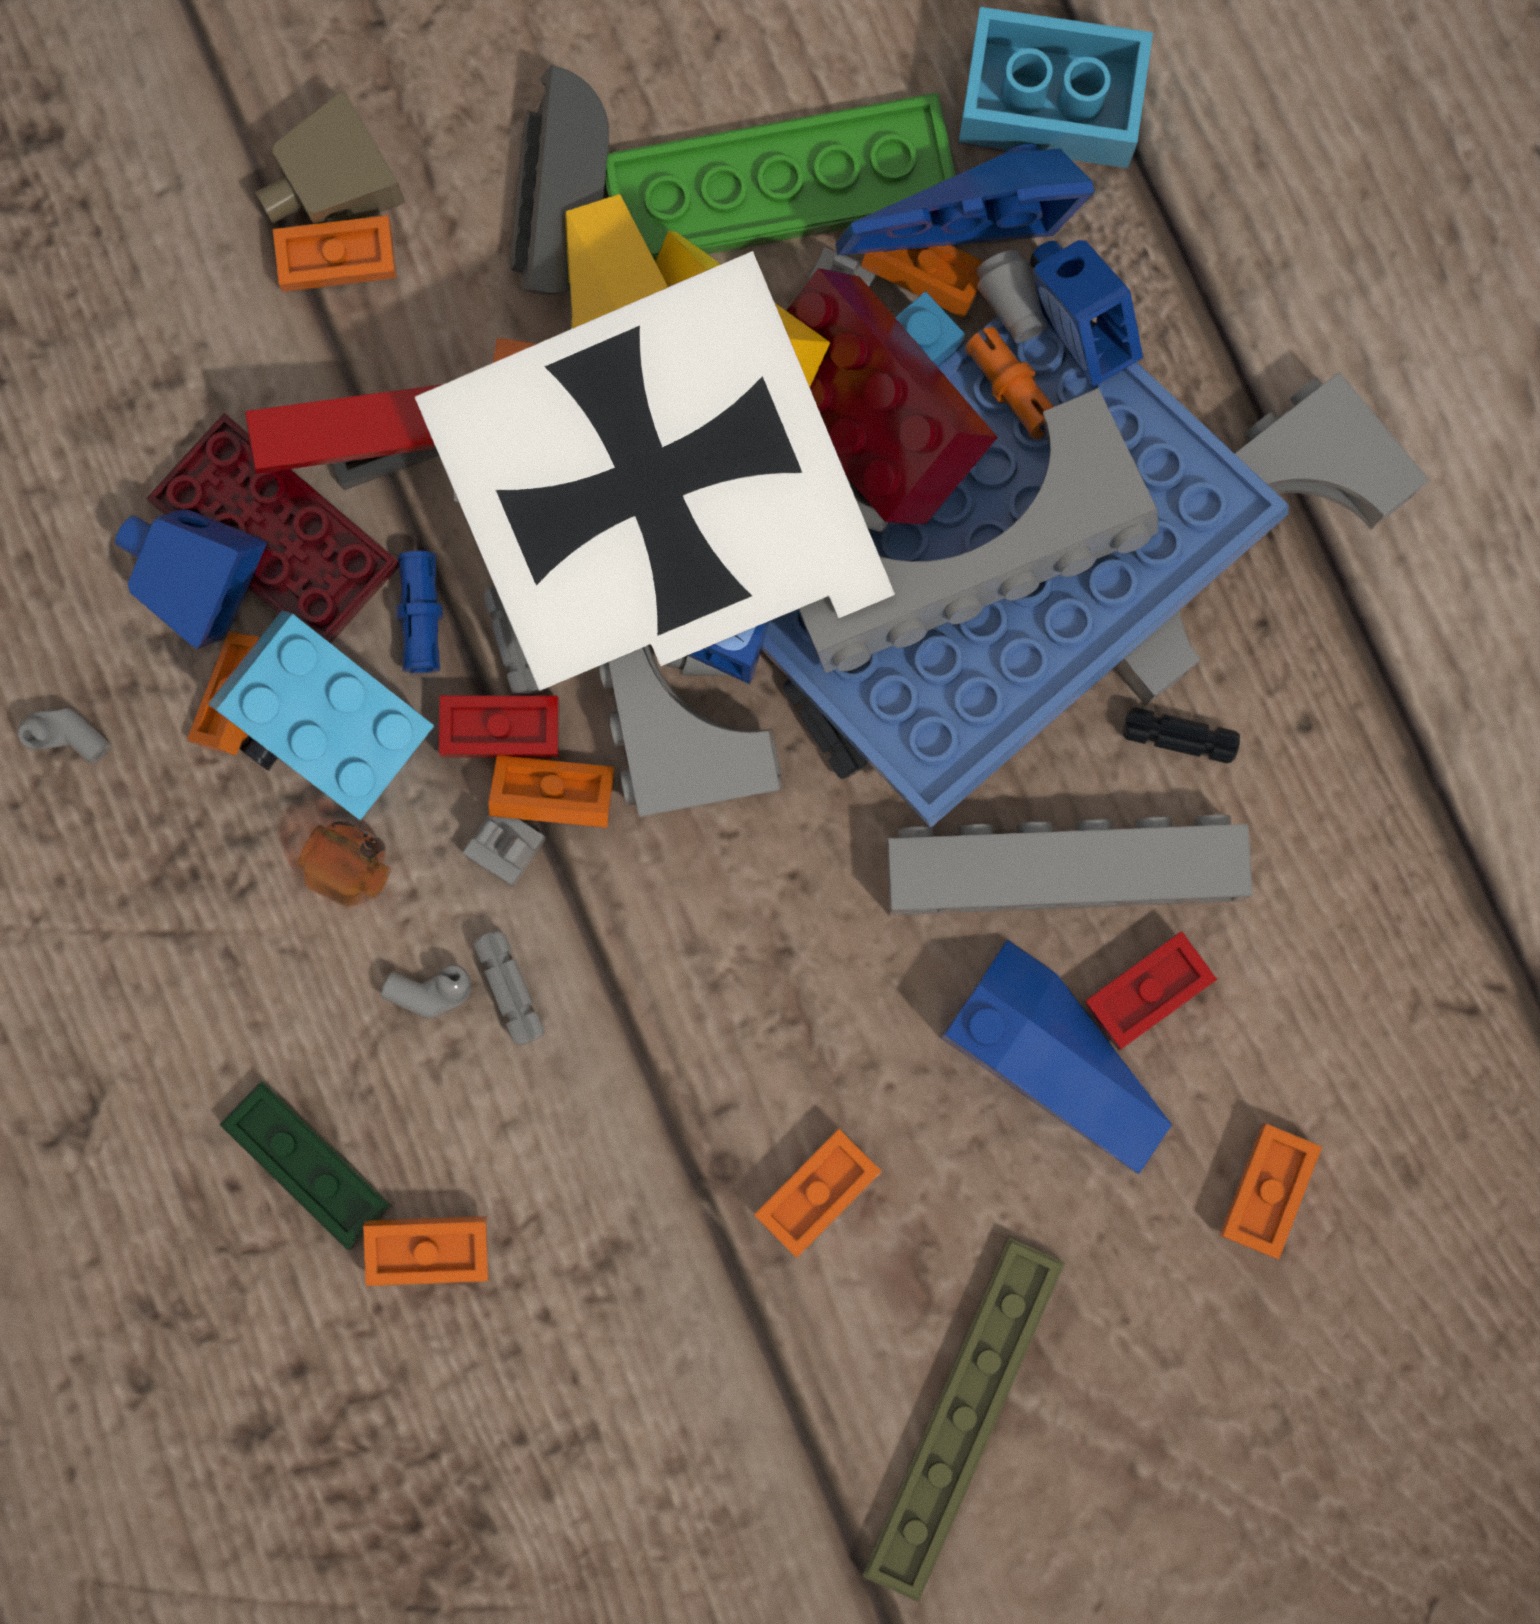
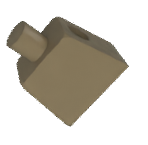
(330, 169)

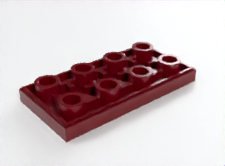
(313, 554)

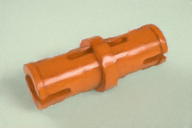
(1010, 380)

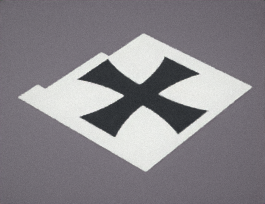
(654, 479)

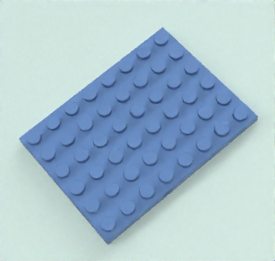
(981, 689)

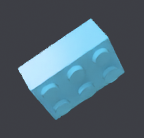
(1056, 86)
(321, 714)

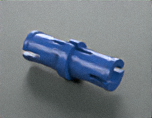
(419, 612)

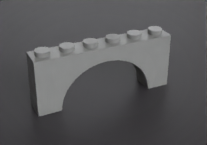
(1318, 448)
(1083, 511)
(674, 751)

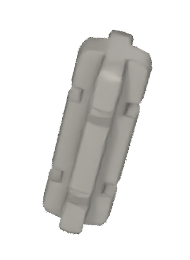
(520, 676)
(508, 987)

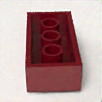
(886, 404)

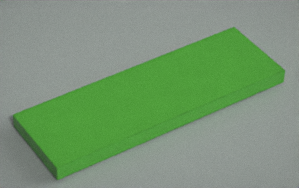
(783, 175)

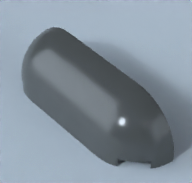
(558, 171)

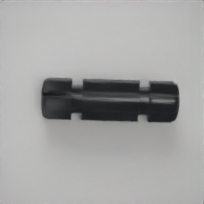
(1181, 735)
(845, 758)

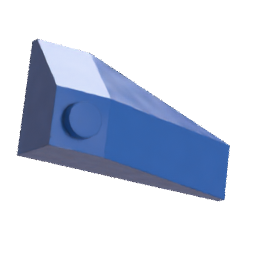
(1003, 199)
(1047, 1048)

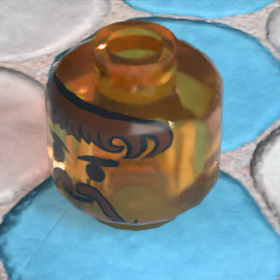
(344, 863)

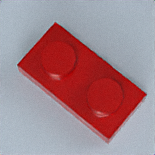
(498, 726)
(1150, 990)

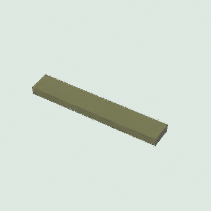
(962, 1419)

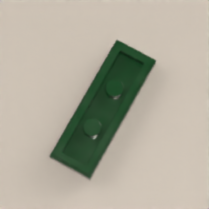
(305, 1164)

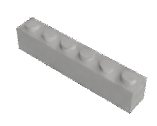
(1068, 867)

